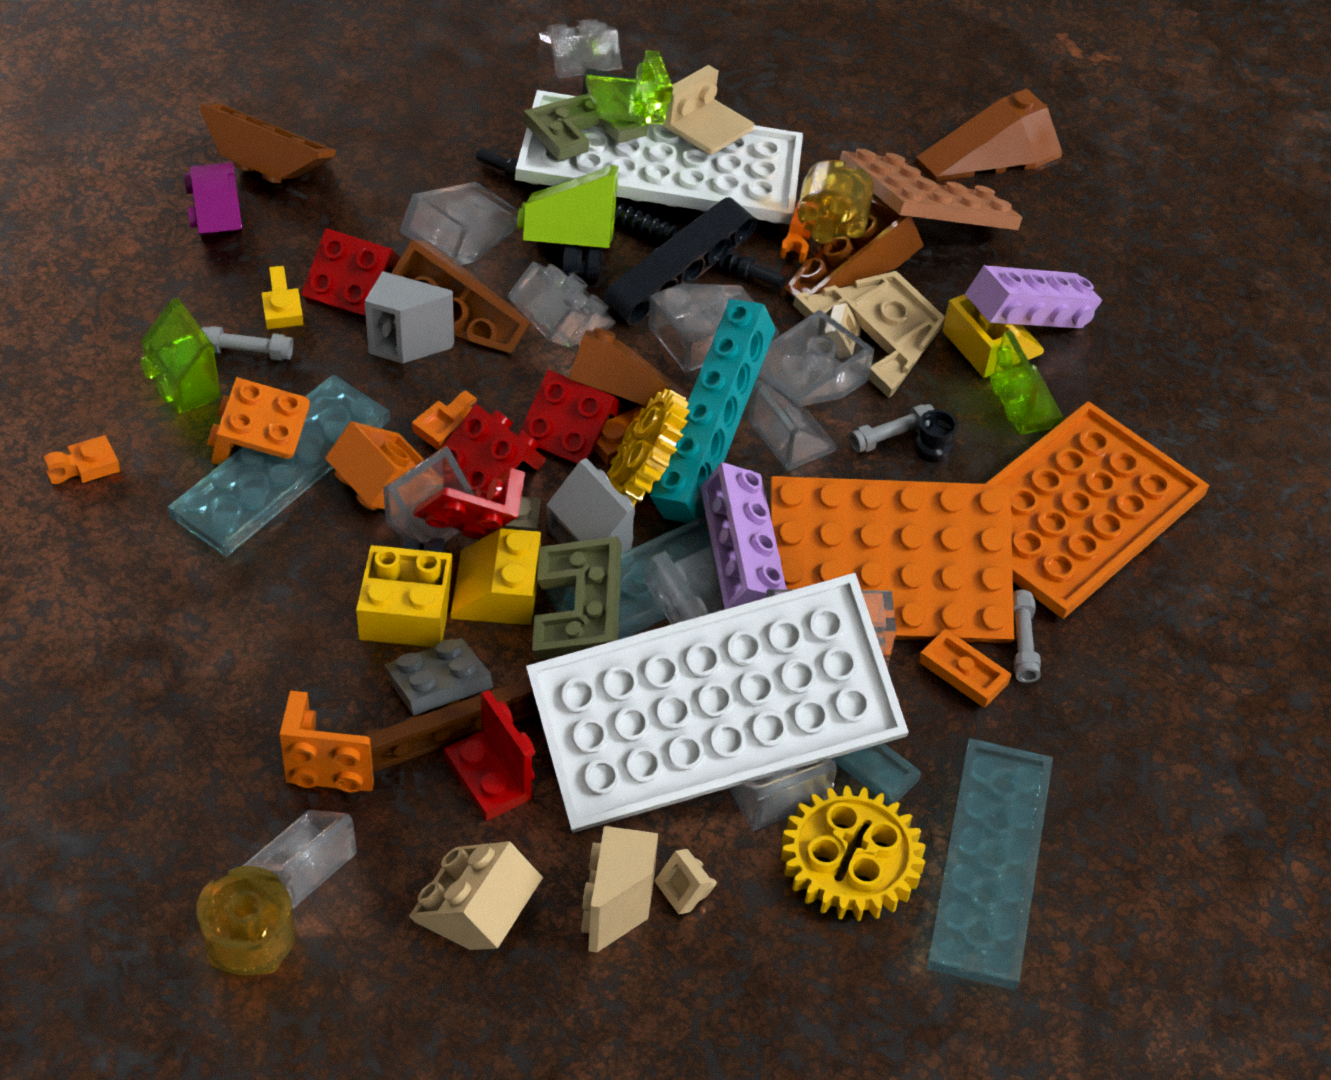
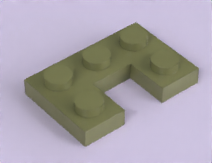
(561, 122)
(597, 575)

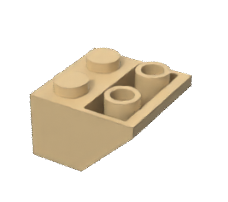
(618, 885)
(477, 894)

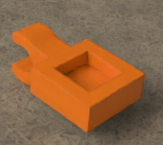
(795, 239)
(441, 420)
(85, 459)

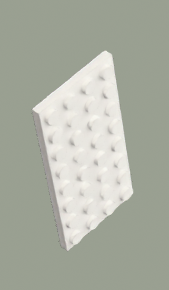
(668, 170)
(715, 702)

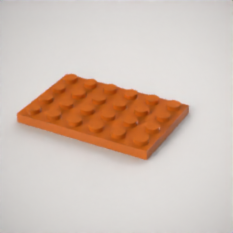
(1089, 505)
(927, 542)

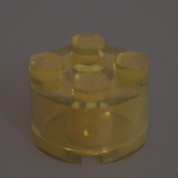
(835, 201)
(246, 921)

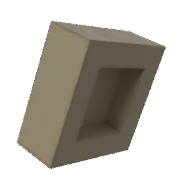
(528, 515)

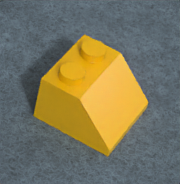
(498, 578)

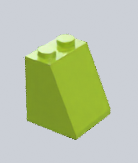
(573, 211)

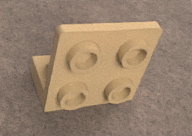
(701, 118)

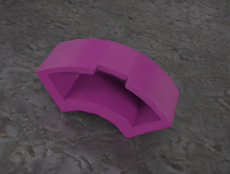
(214, 198)

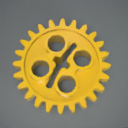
(648, 445)
(891, 868)

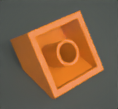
(371, 459)

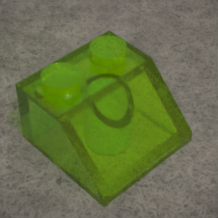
(180, 359)

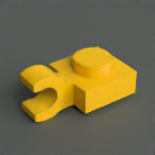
(281, 305)

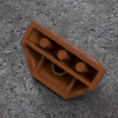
(262, 146)

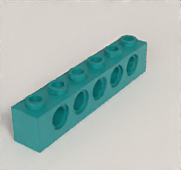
(715, 408)

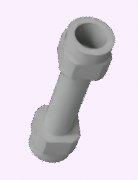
(278, 346)
(865, 438)
(1026, 661)

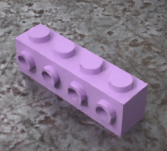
(1033, 297)
(741, 535)

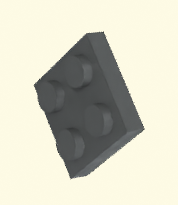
(438, 675)

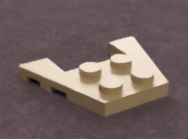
(890, 314)

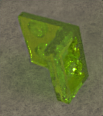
(635, 100)
(1022, 389)

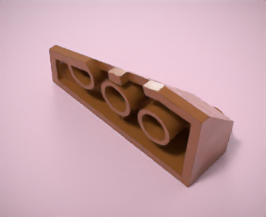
(1003, 135)
(885, 245)
(476, 309)
(618, 369)

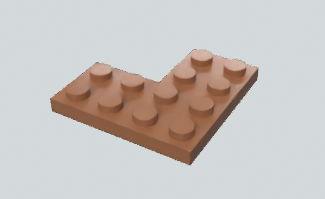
(920, 197)

